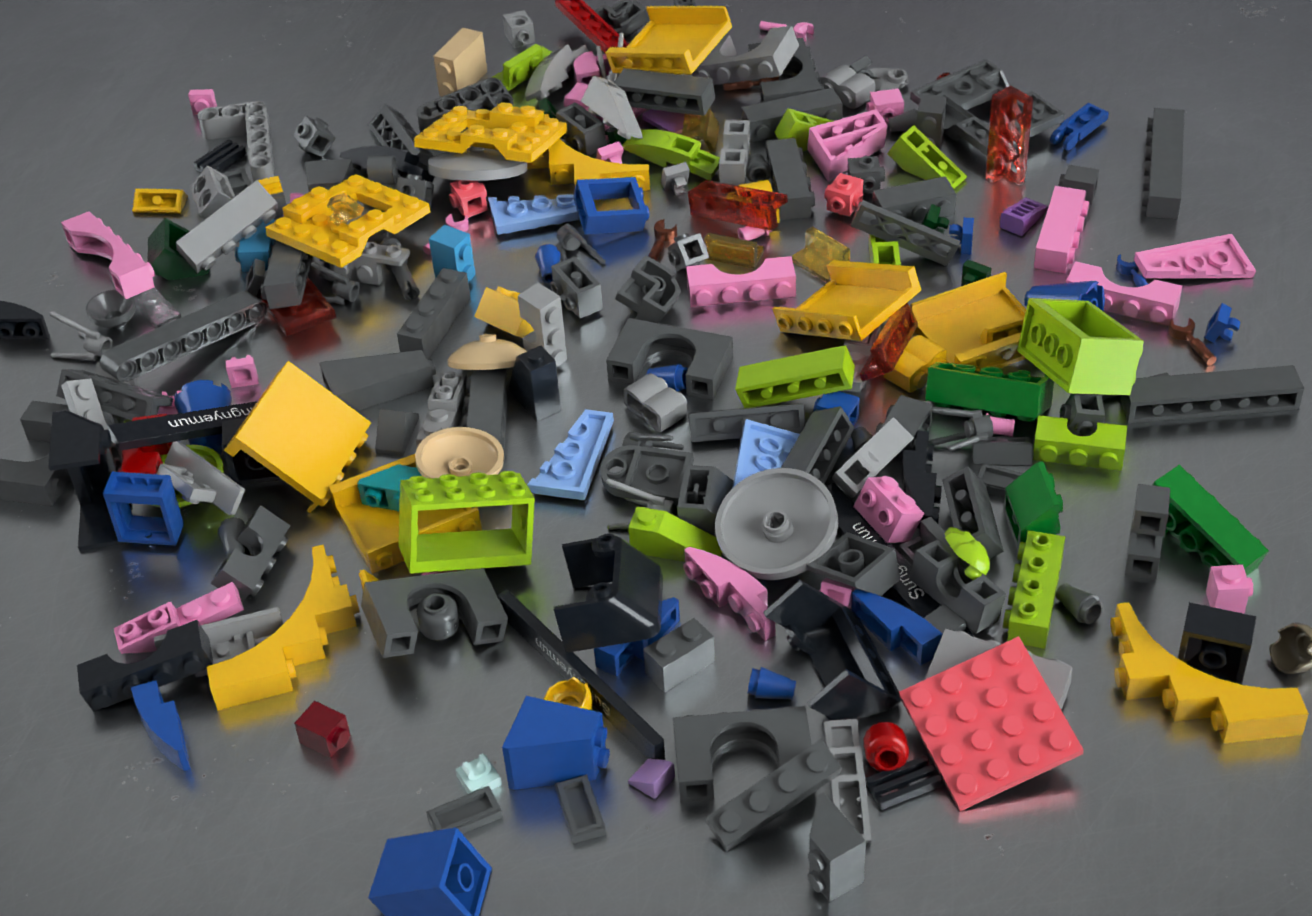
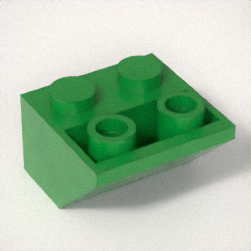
(1033, 503)

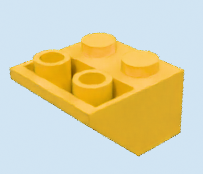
(502, 310)

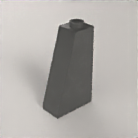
(377, 378)

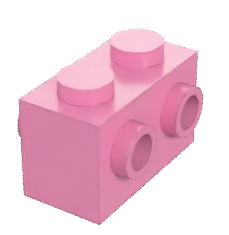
(888, 509)

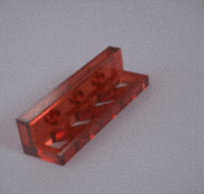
(1003, 133)
(736, 204)
(890, 343)

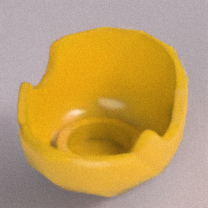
(571, 693)

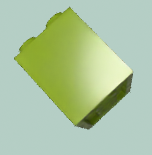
(1080, 346)
(466, 548)

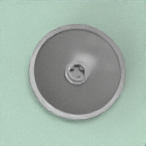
(474, 165)
(776, 523)

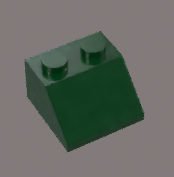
(164, 255)

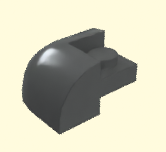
(624, 16)
(650, 290)

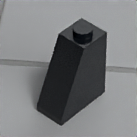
(536, 383)

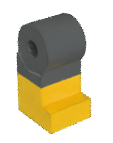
(274, 188)

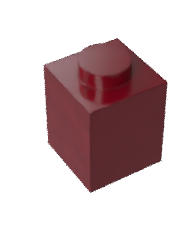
(322, 729)

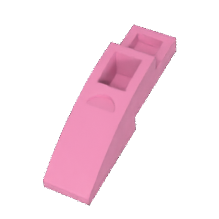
(732, 585)
(139, 633)

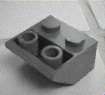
(702, 495)

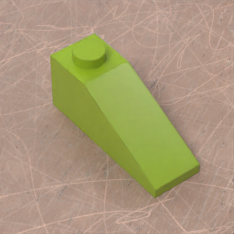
(796, 125)
(923, 159)
(666, 536)

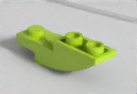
(669, 147)

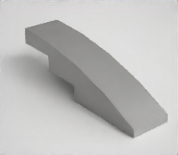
(849, 788)

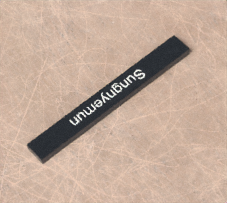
(175, 427)
(904, 590)
(570, 666)

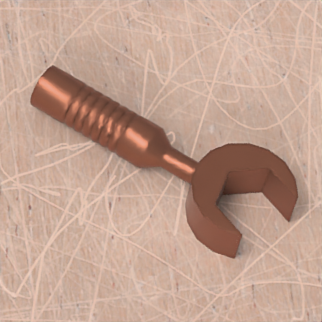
(746, 84)
(662, 235)
(1187, 332)

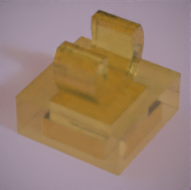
(344, 208)

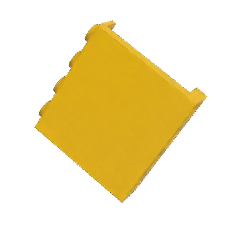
(673, 40)
(852, 301)
(960, 316)
(301, 434)
(377, 529)

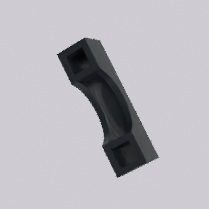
(181, 654)

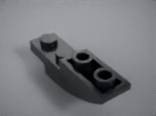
(405, 161)
(21, 322)
(917, 477)

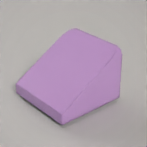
(653, 777)

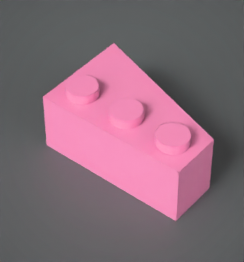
(846, 138)

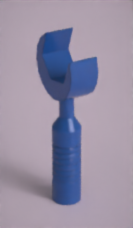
(1130, 269)

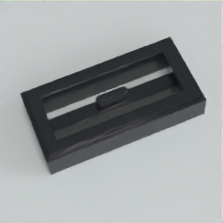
(221, 156)
(900, 779)

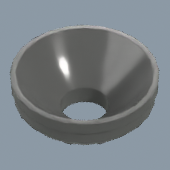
(110, 304)

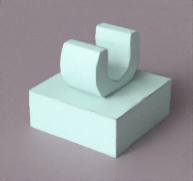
(478, 774)

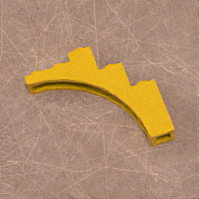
(569, 166)
(300, 640)
(1234, 709)

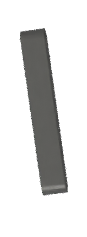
(183, 336)

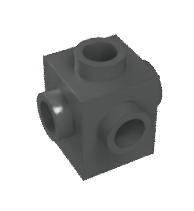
(314, 136)
(868, 170)
(415, 187)
(687, 251)
(1083, 413)

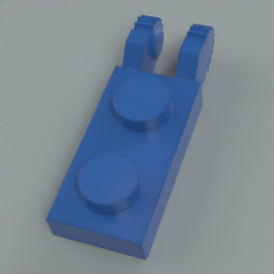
(1079, 126)

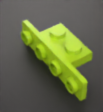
(521, 66)

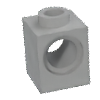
(519, 28)

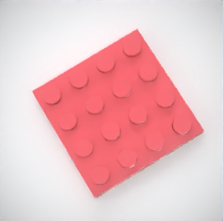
(990, 723)

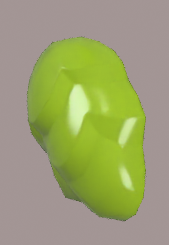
(970, 551)

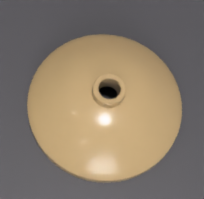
(485, 354)
(459, 453)

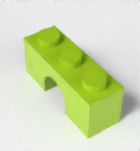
(1100, 450)

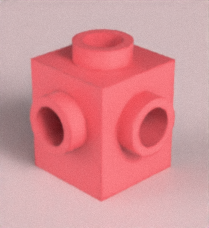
(844, 194)
(468, 197)

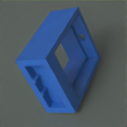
(610, 221)
(143, 489)

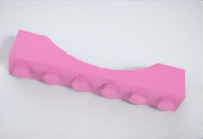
(128, 270)

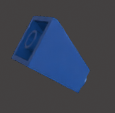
(553, 744)
(430, 876)

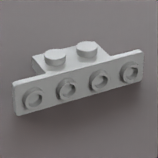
(368, 266)
(200, 479)
(237, 634)

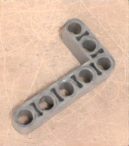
(238, 120)

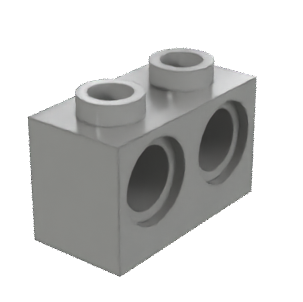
(211, 191)

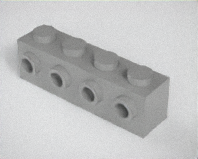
(227, 226)

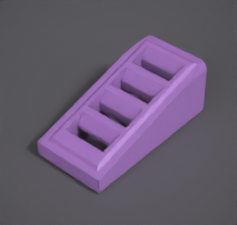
(1022, 216)

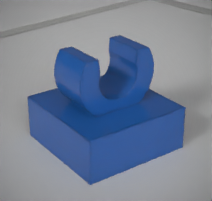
(964, 234)
(1220, 322)

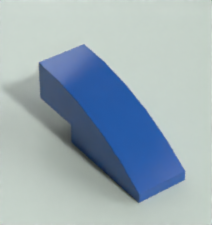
(896, 625)
(616, 657)
(161, 723)

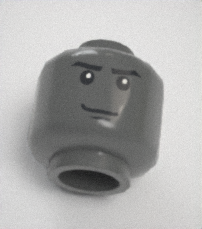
(437, 616)

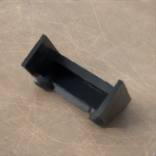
(86, 454)
(615, 611)
(841, 651)

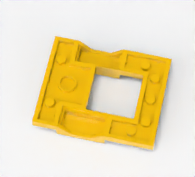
(514, 131)
(309, 228)

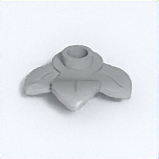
(889, 78)

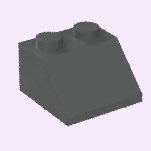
(859, 564)
(834, 851)

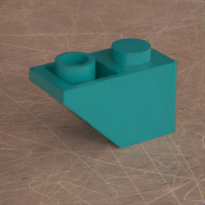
(383, 487)

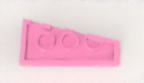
(1196, 259)

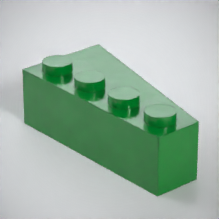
(989, 390)
(1207, 526)

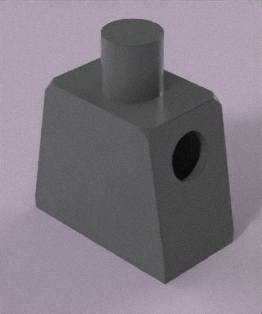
(328, 172)

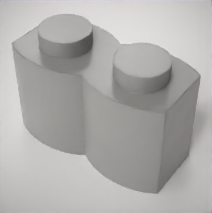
(849, 86)
(655, 402)

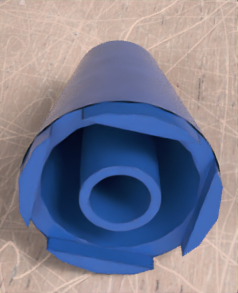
(1070, 291)
(201, 396)

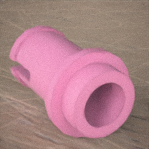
(751, 233)
(1002, 426)

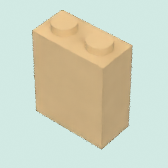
(460, 61)

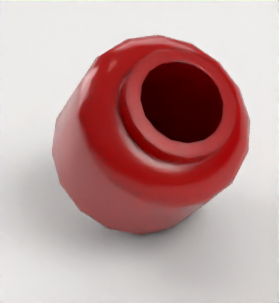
(885, 746)

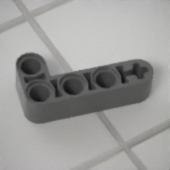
(481, 95)
(384, 171)

